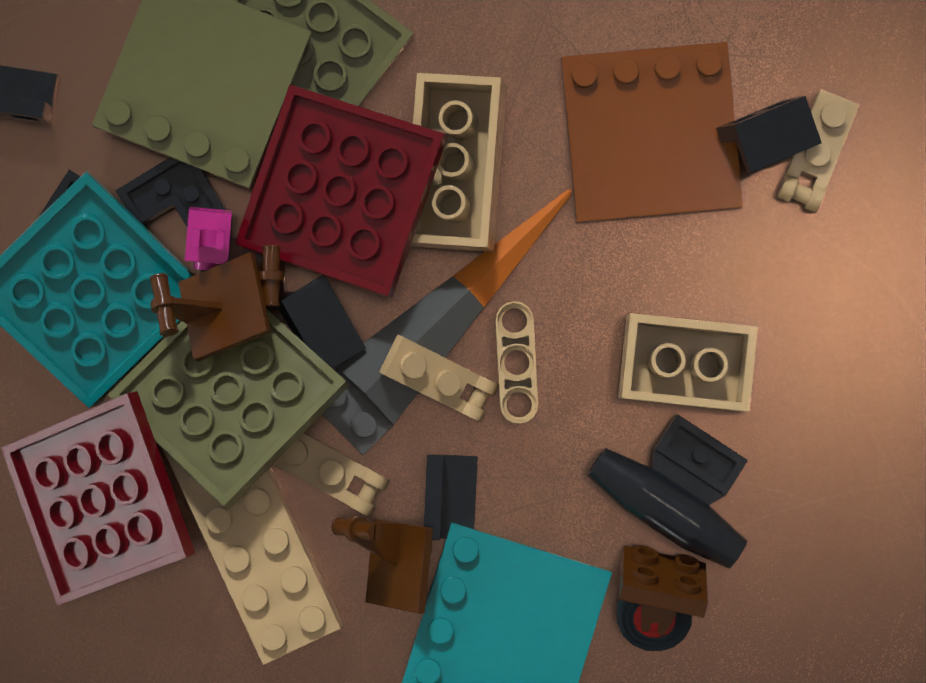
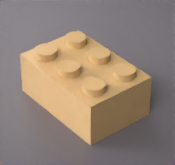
(687, 362)

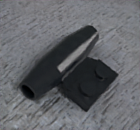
(675, 494)

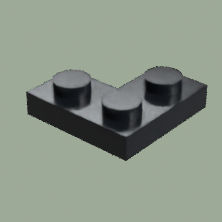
(166, 187)

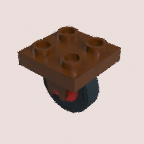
(659, 597)

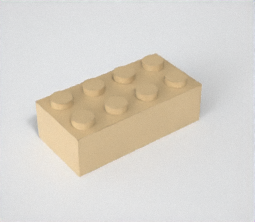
(465, 188)

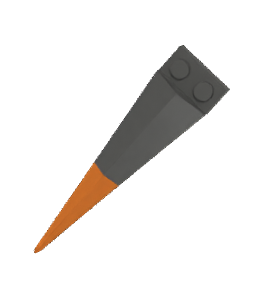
(435, 322)

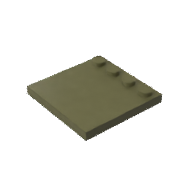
(348, 45)
(203, 83)
(232, 410)

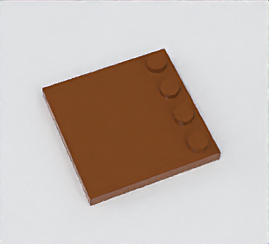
(649, 134)

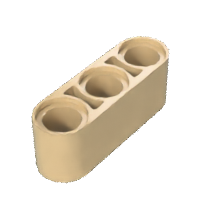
(525, 343)

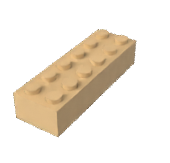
(264, 565)

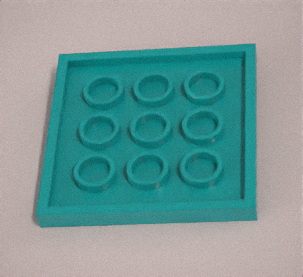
(82, 288)
(505, 614)

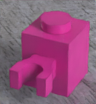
(208, 237)

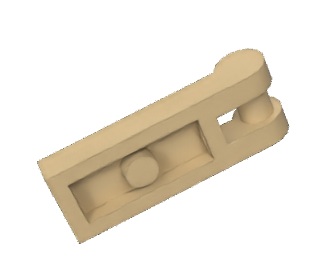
(833, 121)
(437, 377)
(332, 472)

